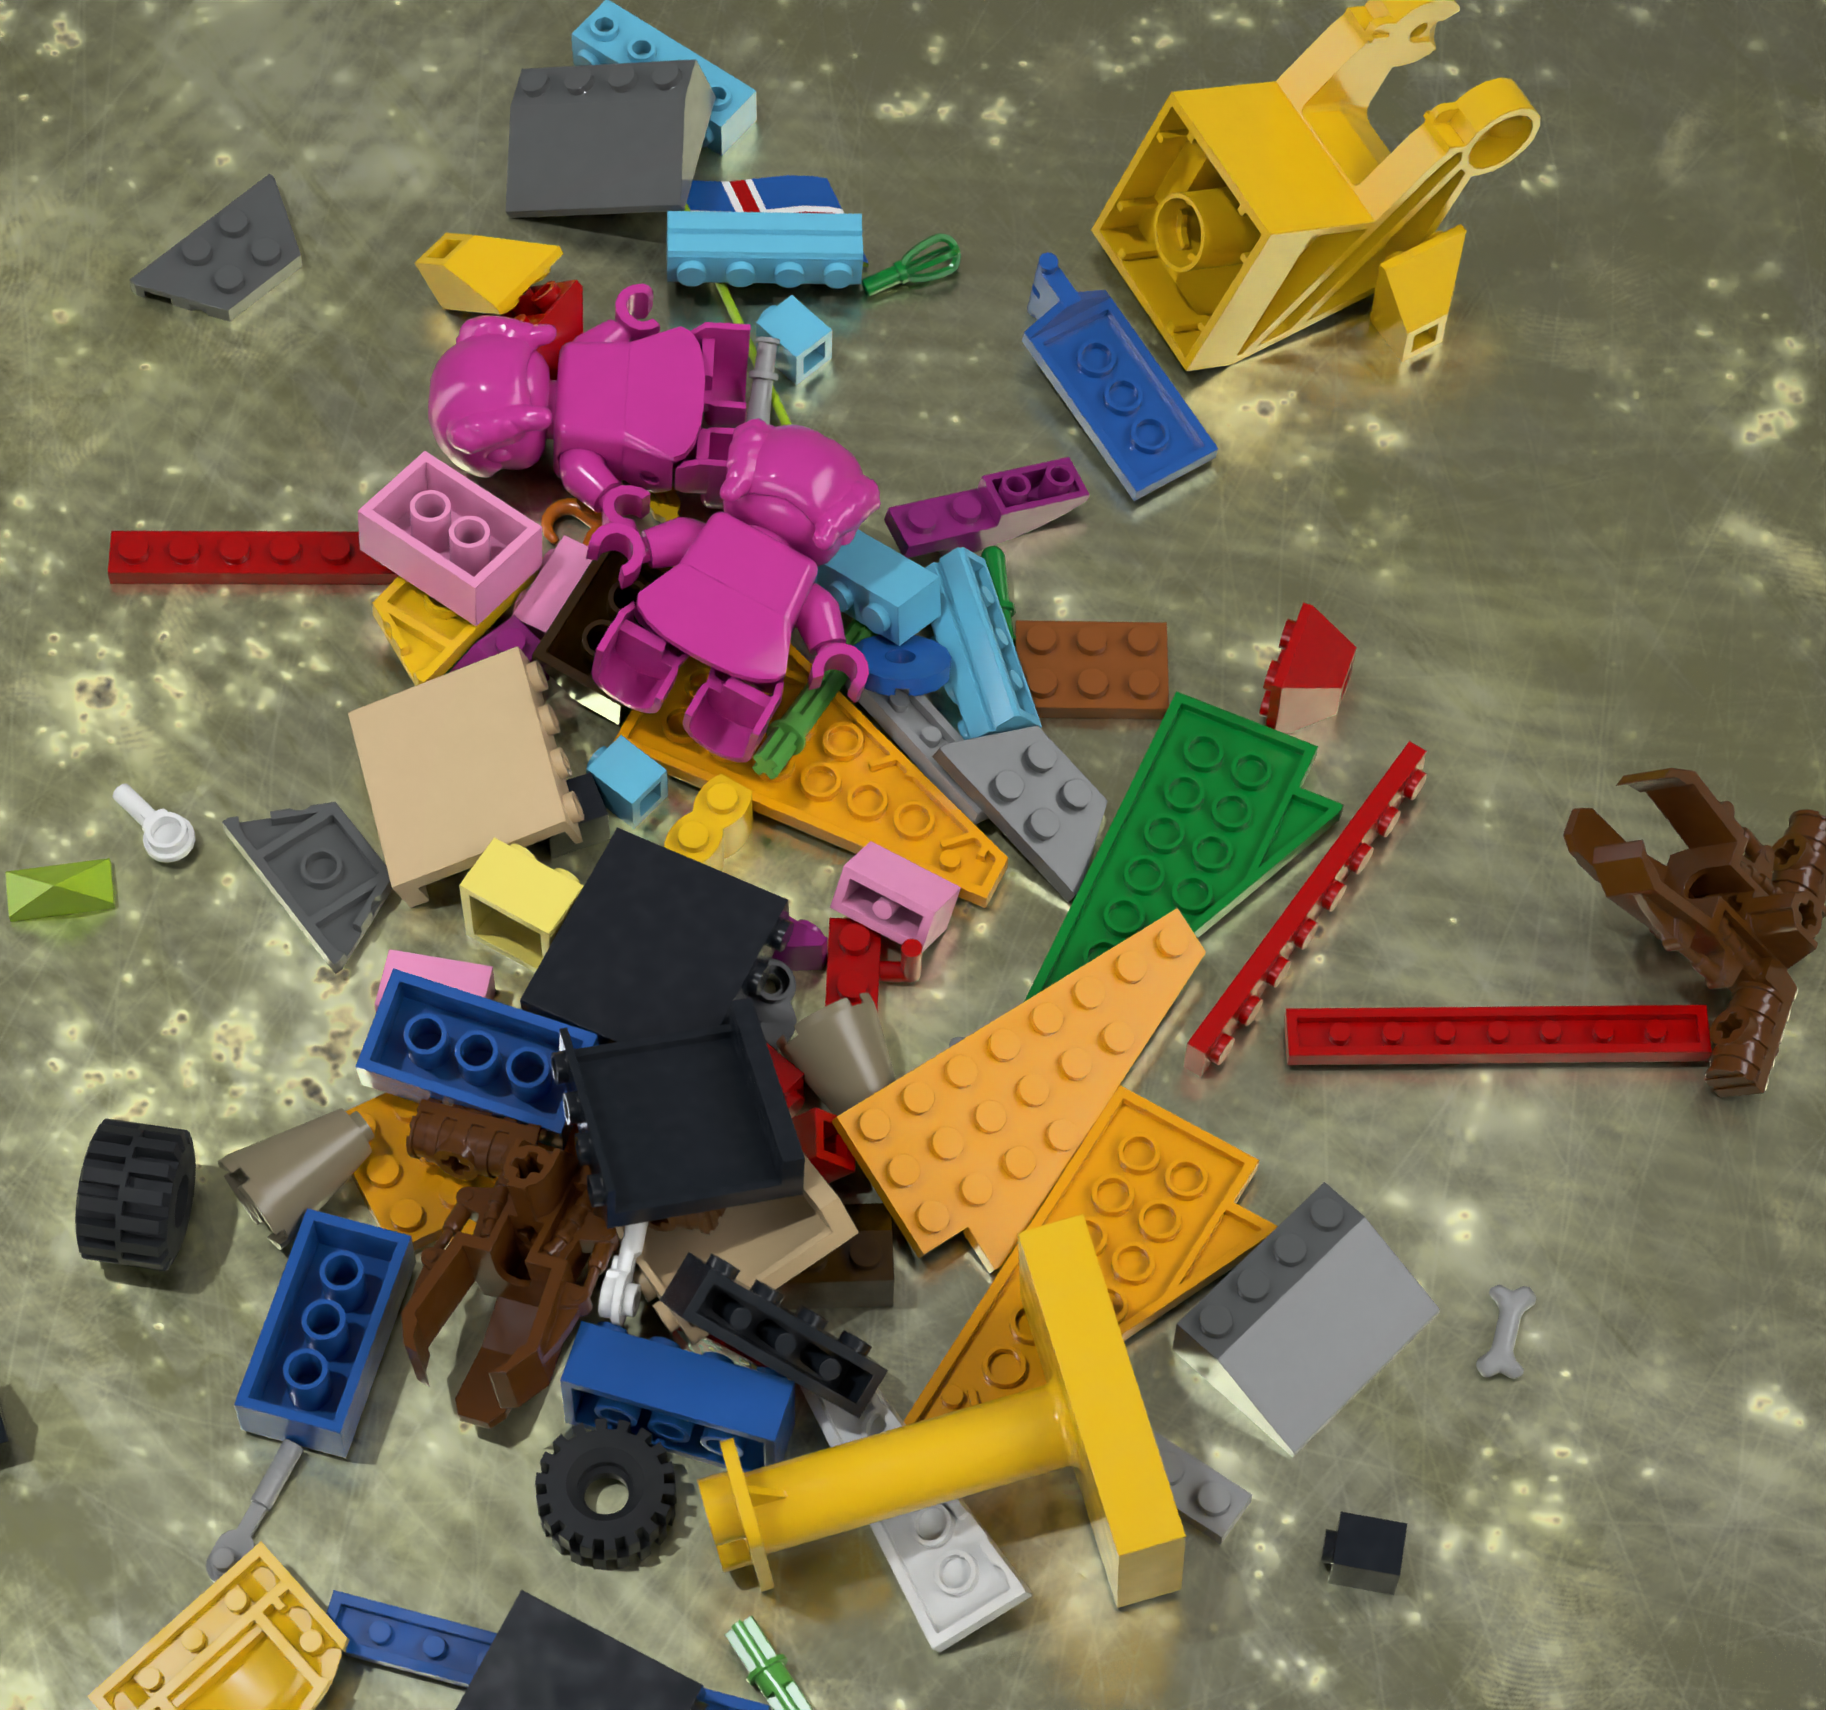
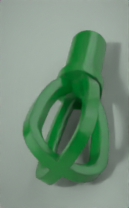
(905, 269)

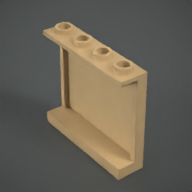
(463, 766)
(761, 1239)

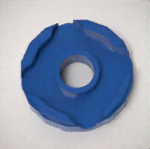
(915, 665)

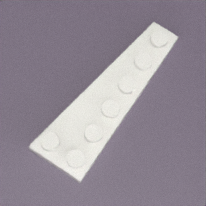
(939, 1553)

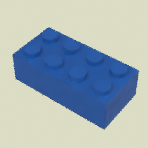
(467, 1054)
(325, 1333)
(678, 1396)

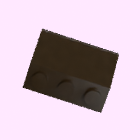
(577, 630)
(855, 1272)

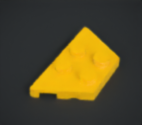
(426, 632)

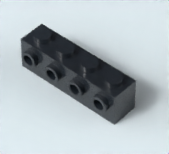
(774, 1335)

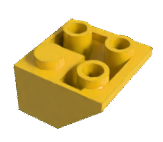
(484, 271)
(1417, 293)

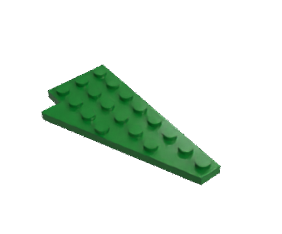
(1196, 831)

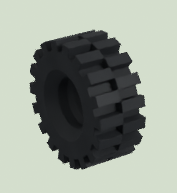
(599, 1456)

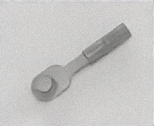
(237, 1543)

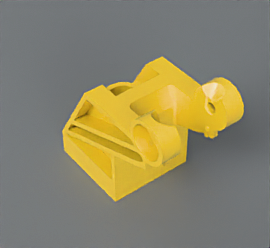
(1281, 197)

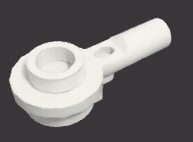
(166, 834)
(618, 1293)

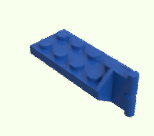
(1112, 384)

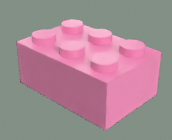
(450, 538)

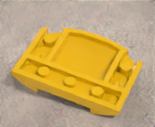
(236, 1647)

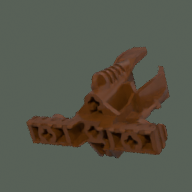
(1722, 910)
(524, 1251)

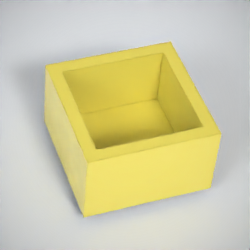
(516, 902)

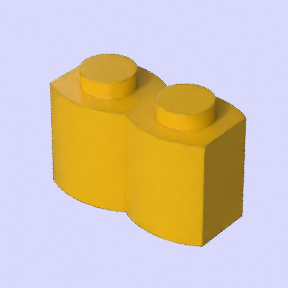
(716, 826)

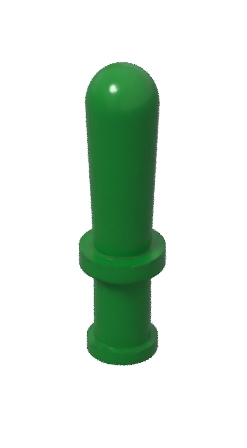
(996, 565)

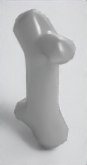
(1501, 1355)

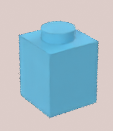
(802, 336)
(628, 780)

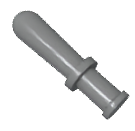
(763, 379)

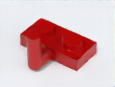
(856, 964)

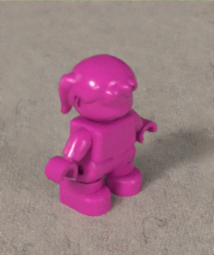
(619, 410)
(740, 588)

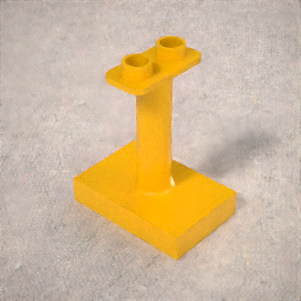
(1080, 1419)

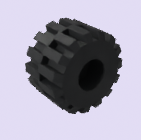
(135, 1194)

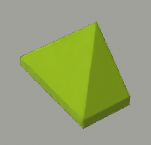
(60, 890)

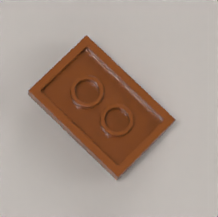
(1095, 668)

